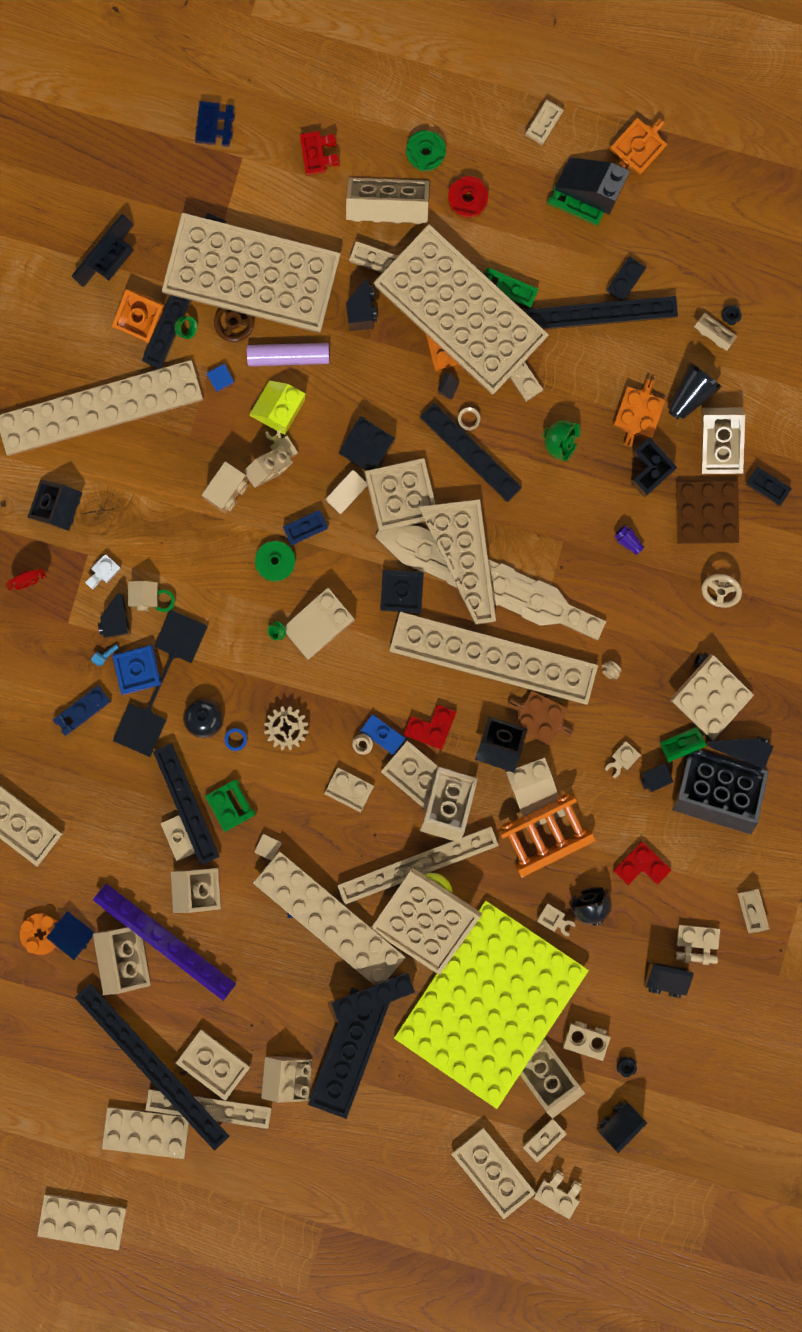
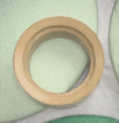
(468, 410)

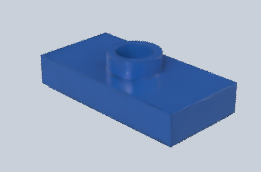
(383, 734)

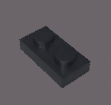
(626, 279)
(768, 486)

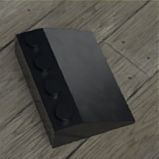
(721, 791)

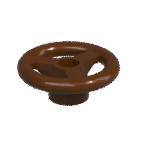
(240, 322)

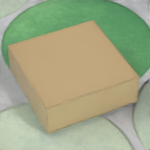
(268, 847)

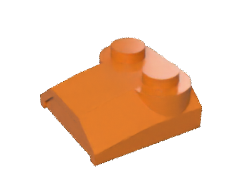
(138, 315)

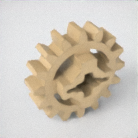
(277, 730)

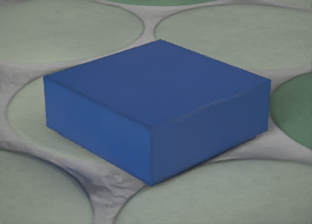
(220, 378)

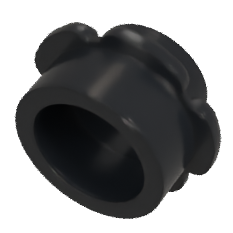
(726, 315)
(626, 1061)

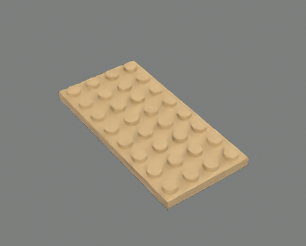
(251, 272)
(460, 309)

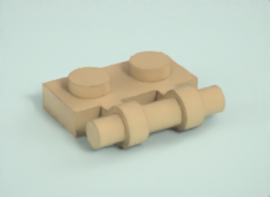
(700, 938)

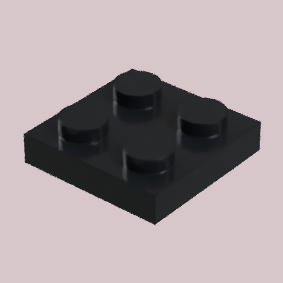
(401, 591)

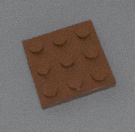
(707, 512)

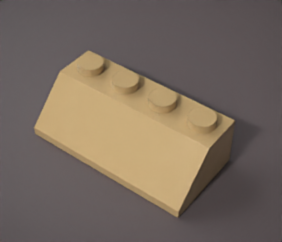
(387, 200)

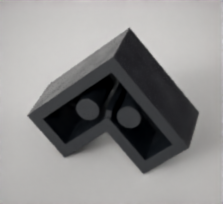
(656, 467)

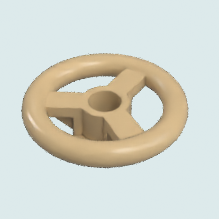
(723, 585)

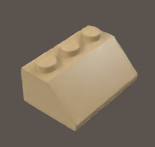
(121, 961)

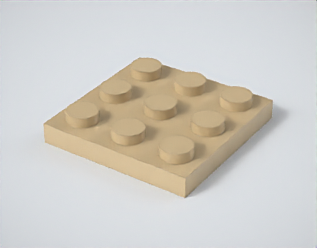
(398, 493)
(711, 697)

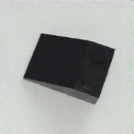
(593, 182)

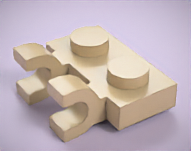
(556, 1198)

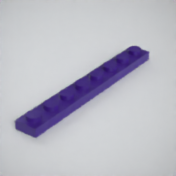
(164, 941)

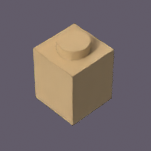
(142, 595)

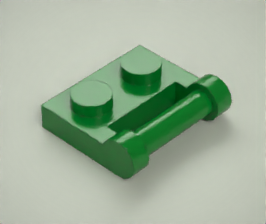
(224, 808)

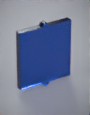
(70, 935)

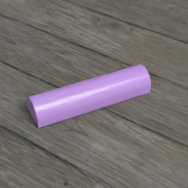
(288, 354)

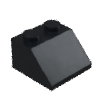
(366, 445)
(54, 504)
(668, 978)
(621, 1125)

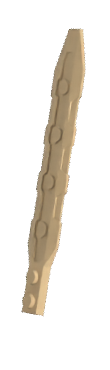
(510, 589)

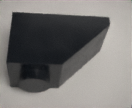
(114, 619)

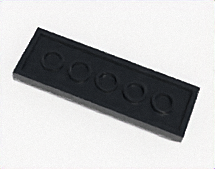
(347, 1061)

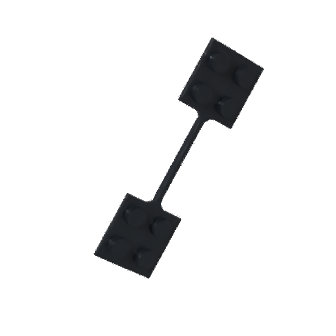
(139, 726)

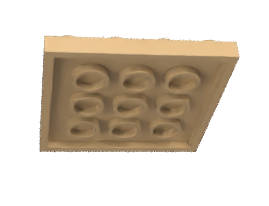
(426, 921)

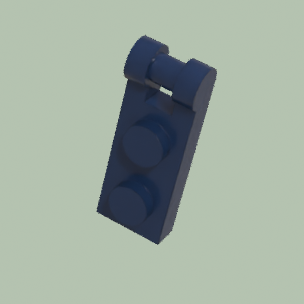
(82, 710)

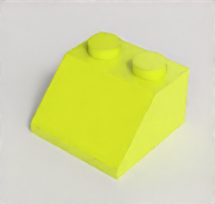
(278, 405)

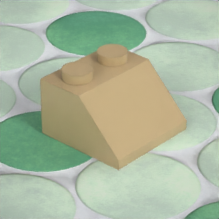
(195, 890)

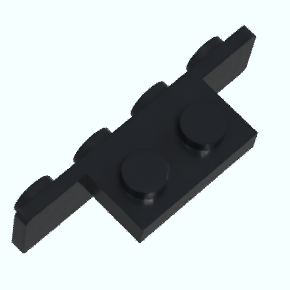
(107, 254)

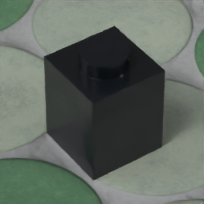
(656, 778)

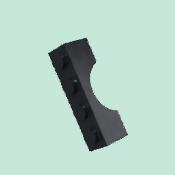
(371, 997)

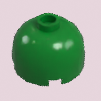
(560, 439)

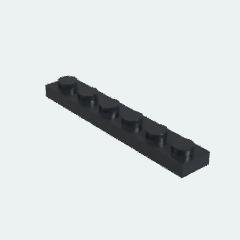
(470, 452)
(186, 804)

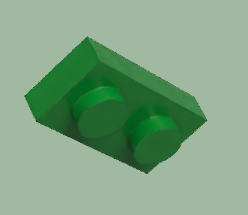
(682, 744)

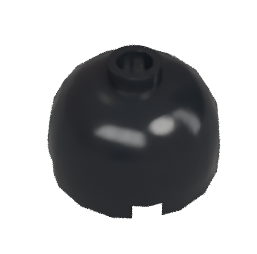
(203, 717)
(591, 906)

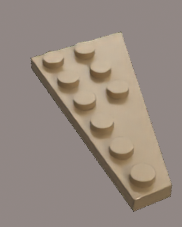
(462, 543)

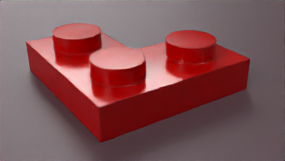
(434, 732)
(640, 860)

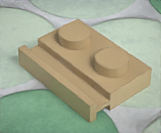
(349, 789)

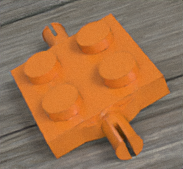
(639, 146)
(639, 412)

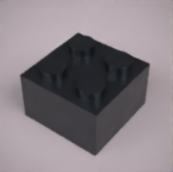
(501, 744)

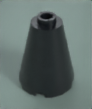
(691, 391)

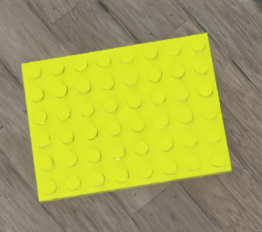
(491, 1005)

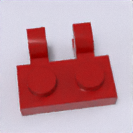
(312, 151)

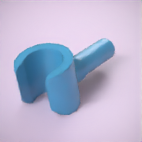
(99, 659)

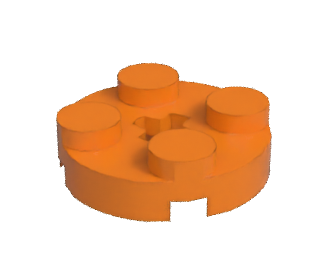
(30, 927)

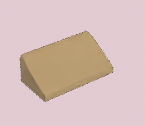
(346, 492)

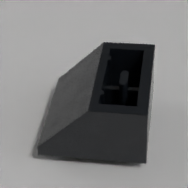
(359, 309)

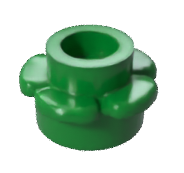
(277, 630)

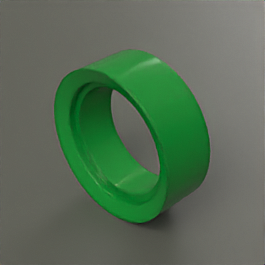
(192, 328)
(172, 601)

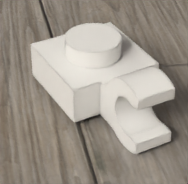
(104, 570)

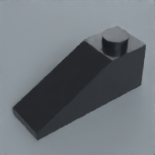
(752, 750)

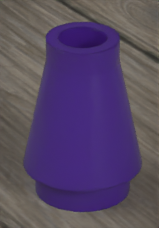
(628, 539)

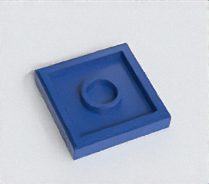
(137, 670)

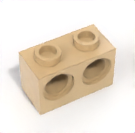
(267, 467)
(584, 1045)

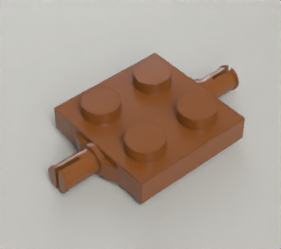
(541, 717)

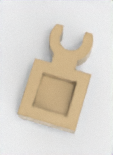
(284, 442)
(624, 757)
(552, 918)

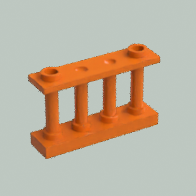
(563, 846)

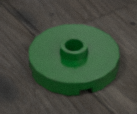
(425, 140)
(282, 569)

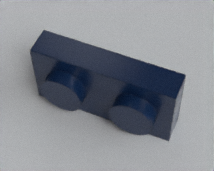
(305, 527)

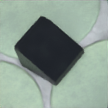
(448, 386)

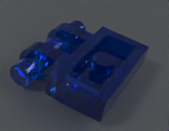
(207, 123)

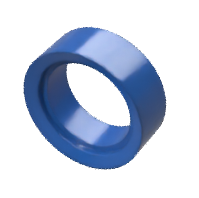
(244, 742)

